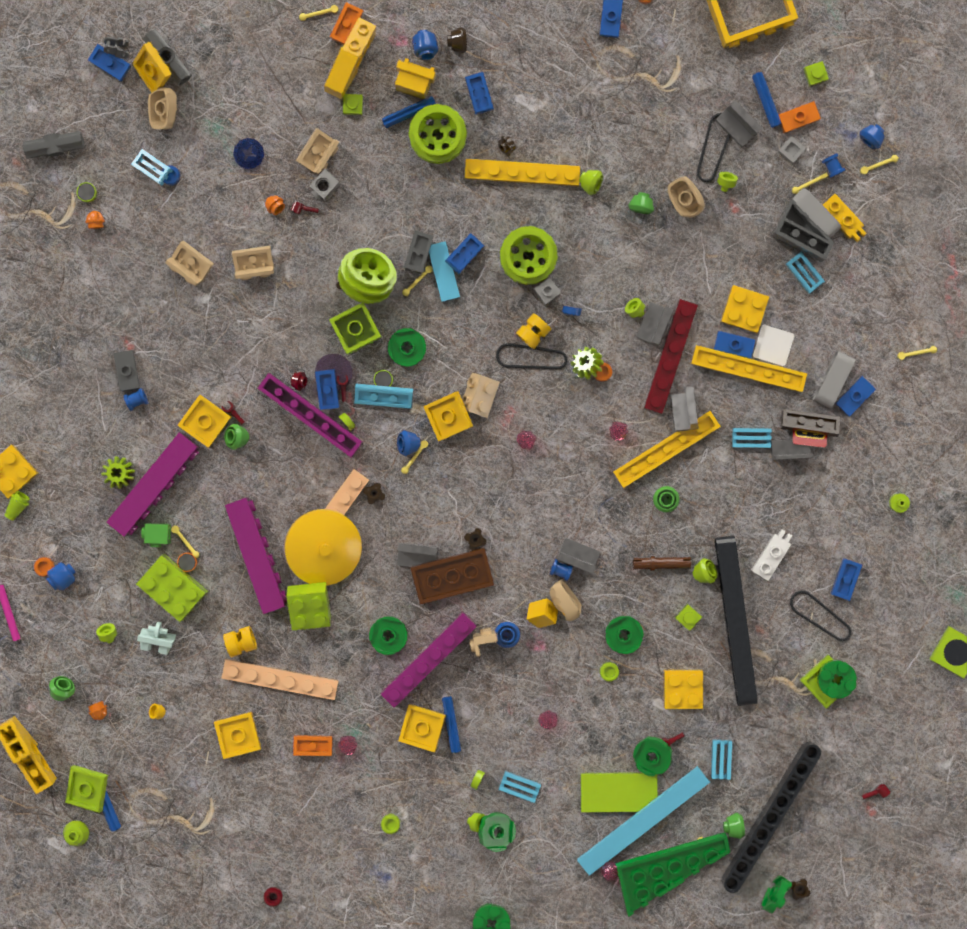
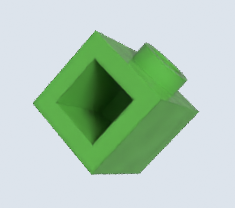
(156, 534)

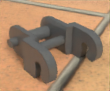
(110, 49)

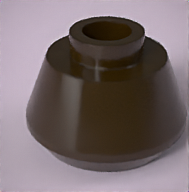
(458, 40)

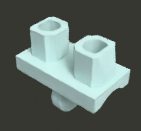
(156, 636)

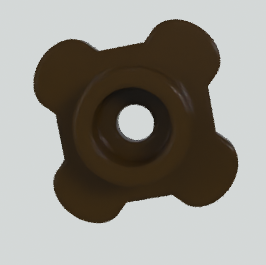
(506, 145)
(375, 488)
(476, 534)
(805, 892)

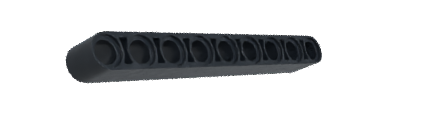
(736, 620)
(770, 826)

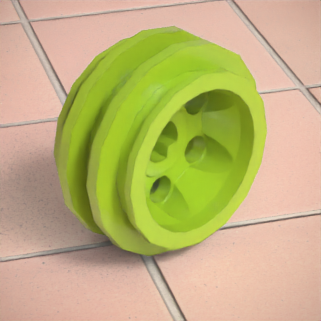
(437, 113)
(536, 236)
(367, 275)

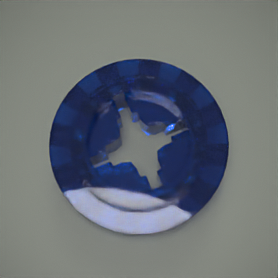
(250, 162)

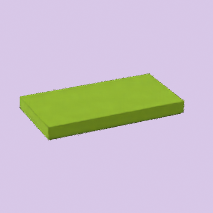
(617, 791)

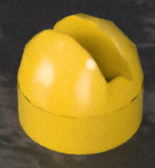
(156, 711)

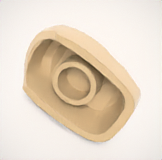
(162, 108)
(686, 197)
(565, 600)

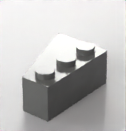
(802, 233)

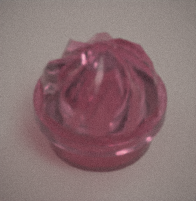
(618, 430)
(526, 439)
(548, 719)
(347, 745)
(609, 871)

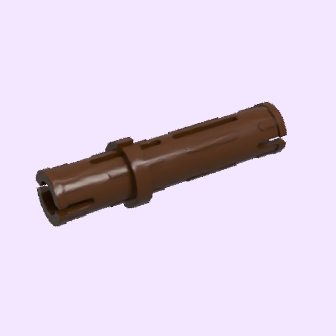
(662, 563)

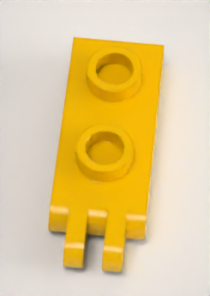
(848, 220)

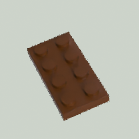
(452, 575)

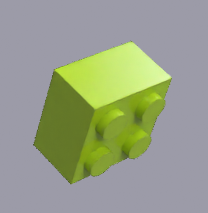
(355, 328)
(308, 606)

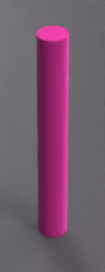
(8, 614)

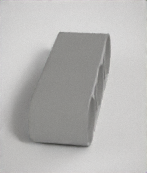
(817, 212)
(834, 379)

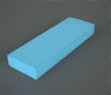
(443, 272)
(383, 396)

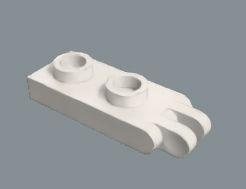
(772, 555)

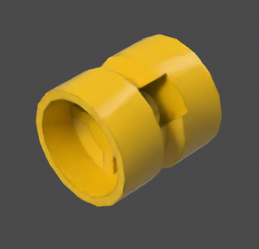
(530, 337)
(240, 641)

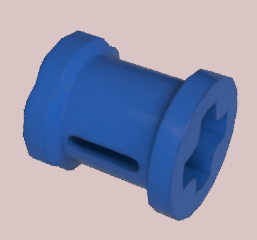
(833, 165)
(136, 399)
(561, 570)

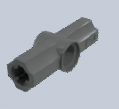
(176, 67)
(53, 144)

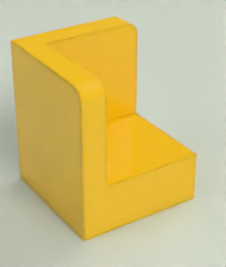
(542, 613)

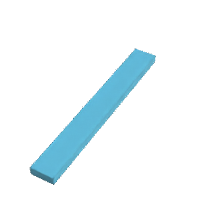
(643, 820)

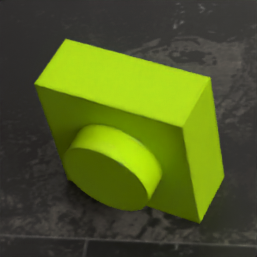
(816, 73)
(353, 104)
(688, 617)

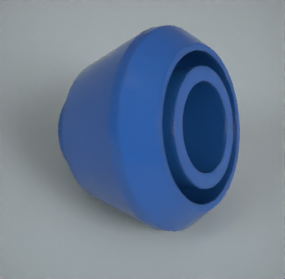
(872, 136)
(408, 443)
(512, 637)

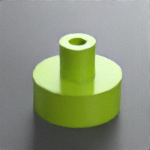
(727, 180)
(635, 308)
(895, 500)
(106, 632)
(475, 821)

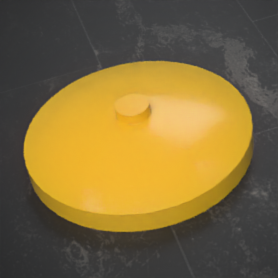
(323, 547)

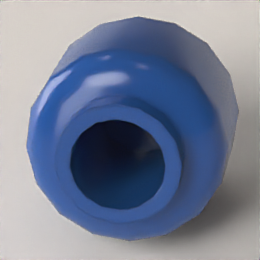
(425, 45)
(61, 576)

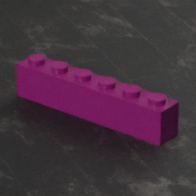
(310, 415)
(153, 484)
(255, 555)
(428, 659)

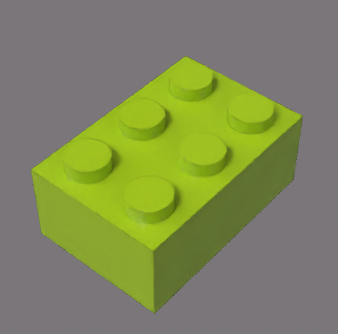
(172, 587)

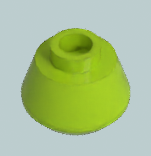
(591, 181)
(705, 571)
(76, 833)

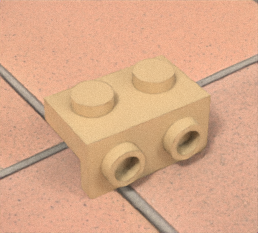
(317, 151)
(253, 262)
(189, 263)
(480, 394)
(486, 635)

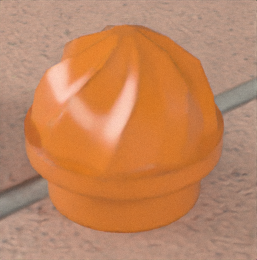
(274, 205)
(95, 220)
(98, 710)

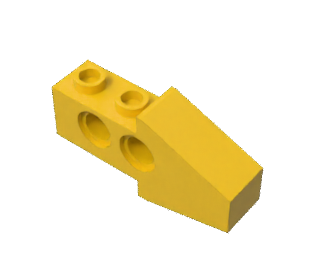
(350, 58)
(24, 752)

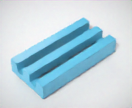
(163, 175)
(814, 285)
(767, 437)
(721, 763)
(530, 798)

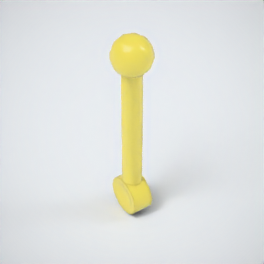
(334, 9)
(864, 170)
(795, 190)
(428, 269)
(933, 349)
(405, 470)
(175, 529)

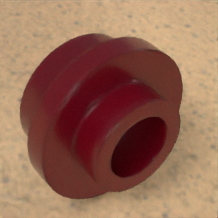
(299, 381)
(273, 902)

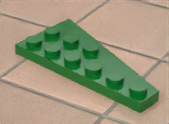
(663, 870)

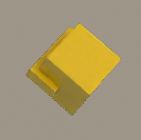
(414, 79)

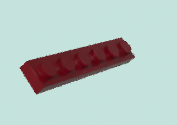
(670, 356)

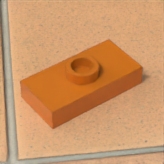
(346, 23)
(799, 117)
(312, 745)

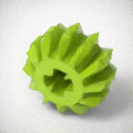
(594, 361)
(118, 464)

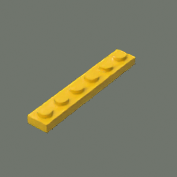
(522, 172)
(748, 368)
(665, 450)

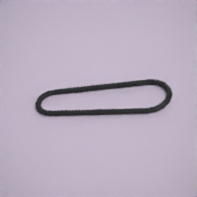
(703, 151)
(533, 367)
(823, 629)

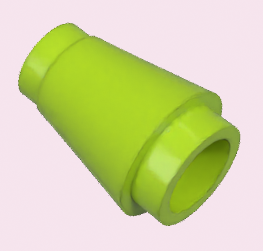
(16, 505)

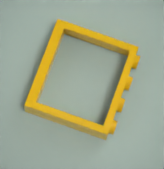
(753, 33)

